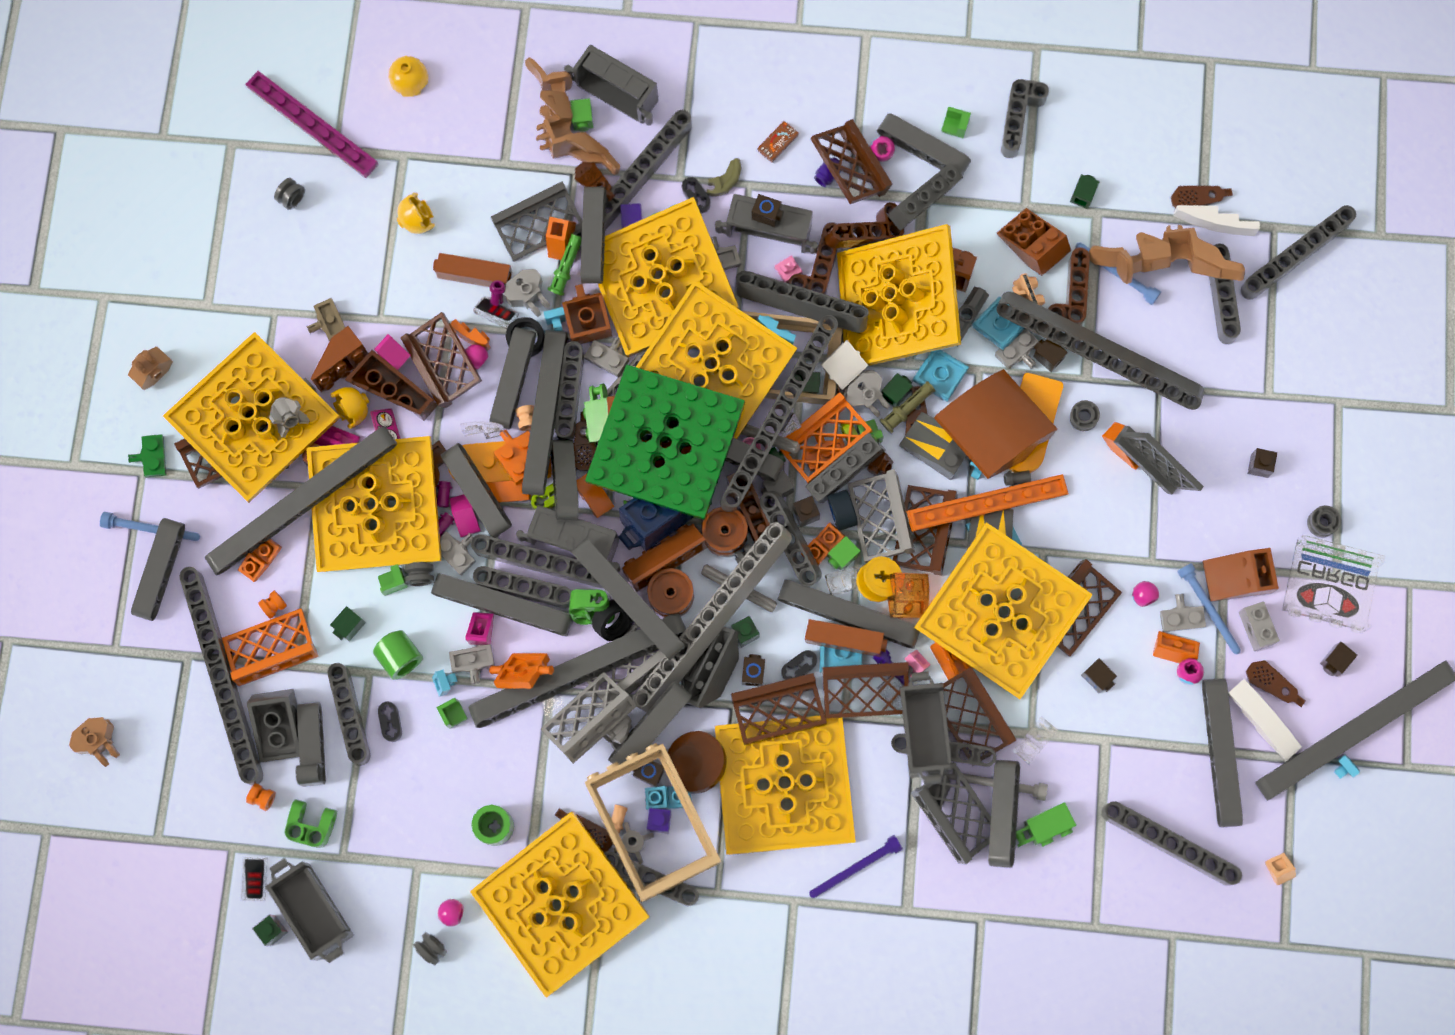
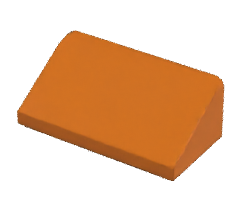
(1175, 648)
(949, 662)

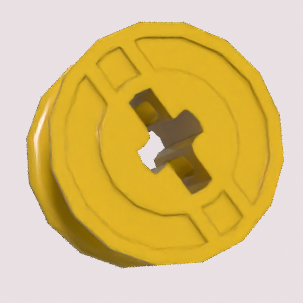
(873, 588)

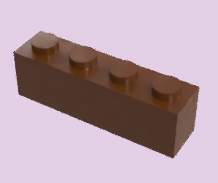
(385, 381)

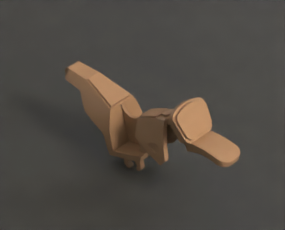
(559, 119)
(1159, 254)

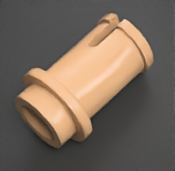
(618, 816)

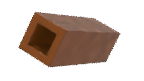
(471, 270)
(845, 638)

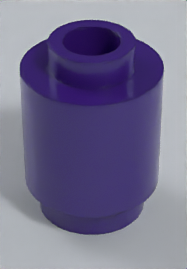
(823, 175)

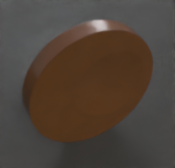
(698, 760)

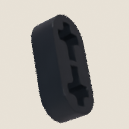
(699, 192)
(796, 661)
(395, 720)

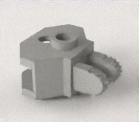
(526, 291)
(867, 392)

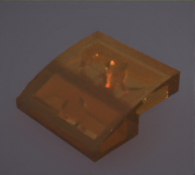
(909, 595)

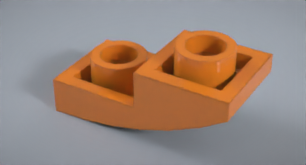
(472, 337)
(508, 492)
(594, 496)
(824, 542)
(259, 560)

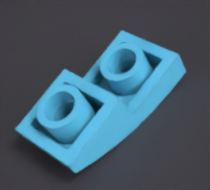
(772, 324)
(662, 798)

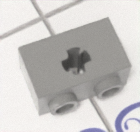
(1258, 626)

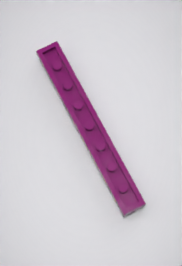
(311, 124)

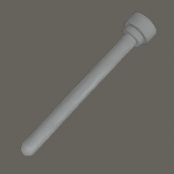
(1038, 790)

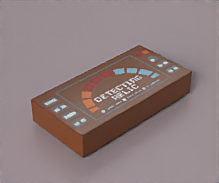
(777, 141)

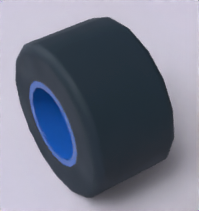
(842, 510)

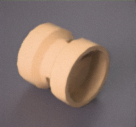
(525, 416)

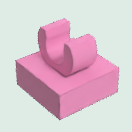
(787, 268)
(917, 662)

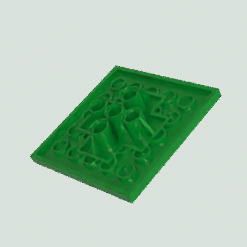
(647, 405)

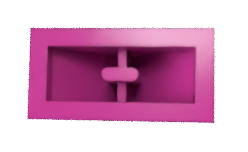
(392, 352)
(464, 516)
(480, 629)

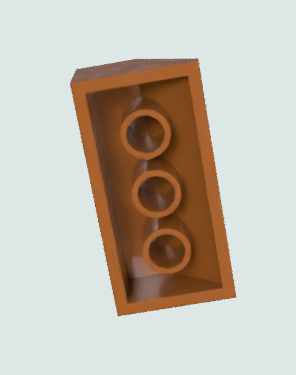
(668, 554)

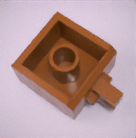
(964, 266)
(587, 317)

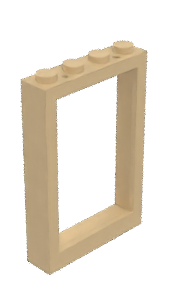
(803, 325)
(675, 878)

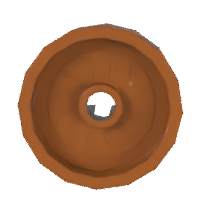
(720, 543)
(661, 585)

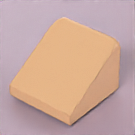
(1281, 869)

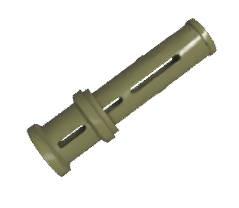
(900, 413)

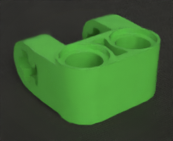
(583, 606)
(306, 837)

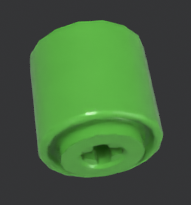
(397, 654)
(486, 816)

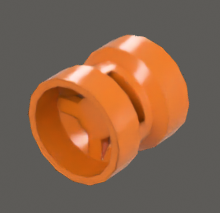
(272, 604)
(260, 797)

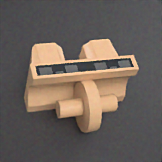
(1024, 287)

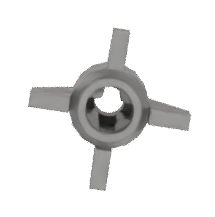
(287, 414)
(619, 732)
(634, 849)

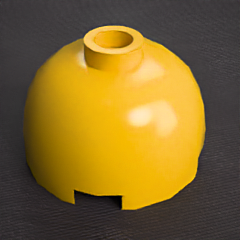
(408, 76)
(414, 214)
(350, 405)

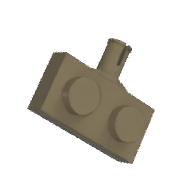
(327, 319)

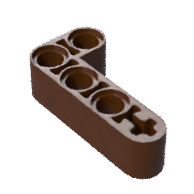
(843, 235)
(821, 262)
(1075, 287)

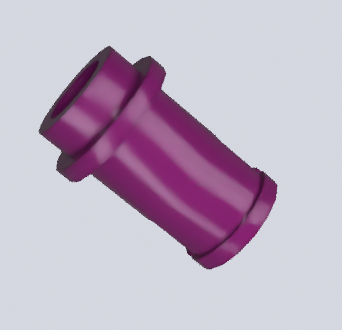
(497, 289)
(443, 494)
(444, 522)

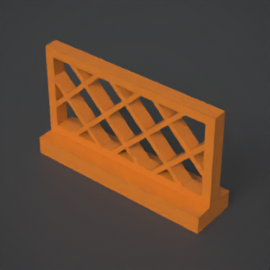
(817, 422)
(274, 663)

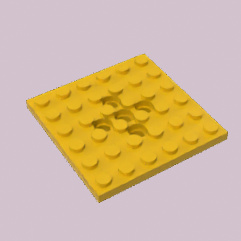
(675, 237)
(908, 295)
(703, 322)
(249, 457)
(402, 533)
(996, 567)
(819, 811)
(601, 911)

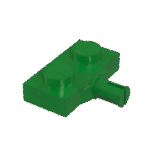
(151, 456)

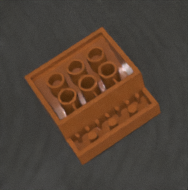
(995, 424)

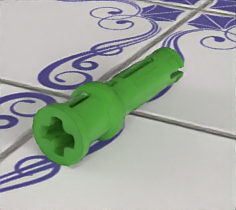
(562, 274)

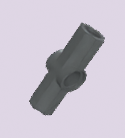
(971, 306)

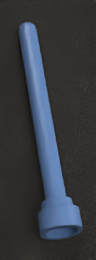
(1151, 294)
(110, 520)
(1188, 574)

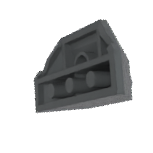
(713, 669)

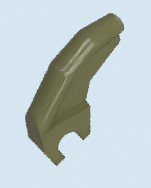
(725, 182)

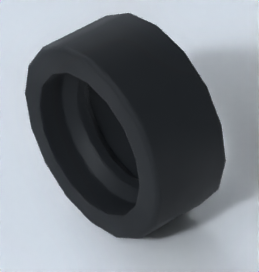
(527, 322)
(617, 629)

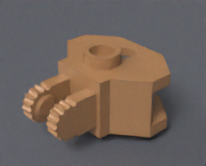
(149, 367)
(93, 738)

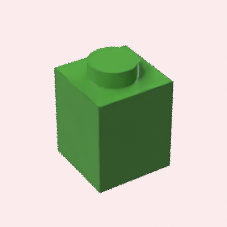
(582, 114)
(843, 554)

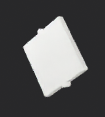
(844, 365)

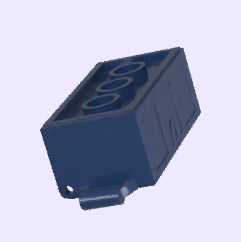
(648, 523)

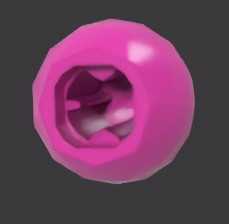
(883, 148)
(477, 355)
(1145, 593)
(1190, 671)
(450, 912)

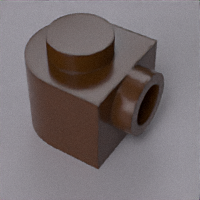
(880, 464)

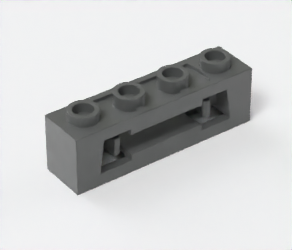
(925, 196)
(845, 468)

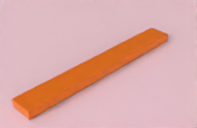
(987, 502)

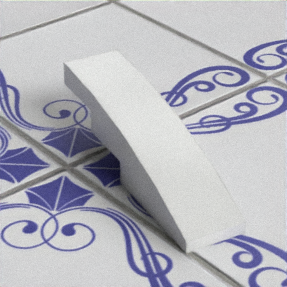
(1209, 218)
(1265, 720)

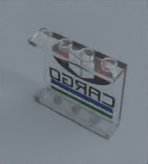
(1332, 583)

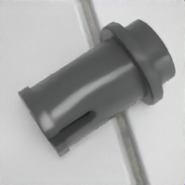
(1017, 478)

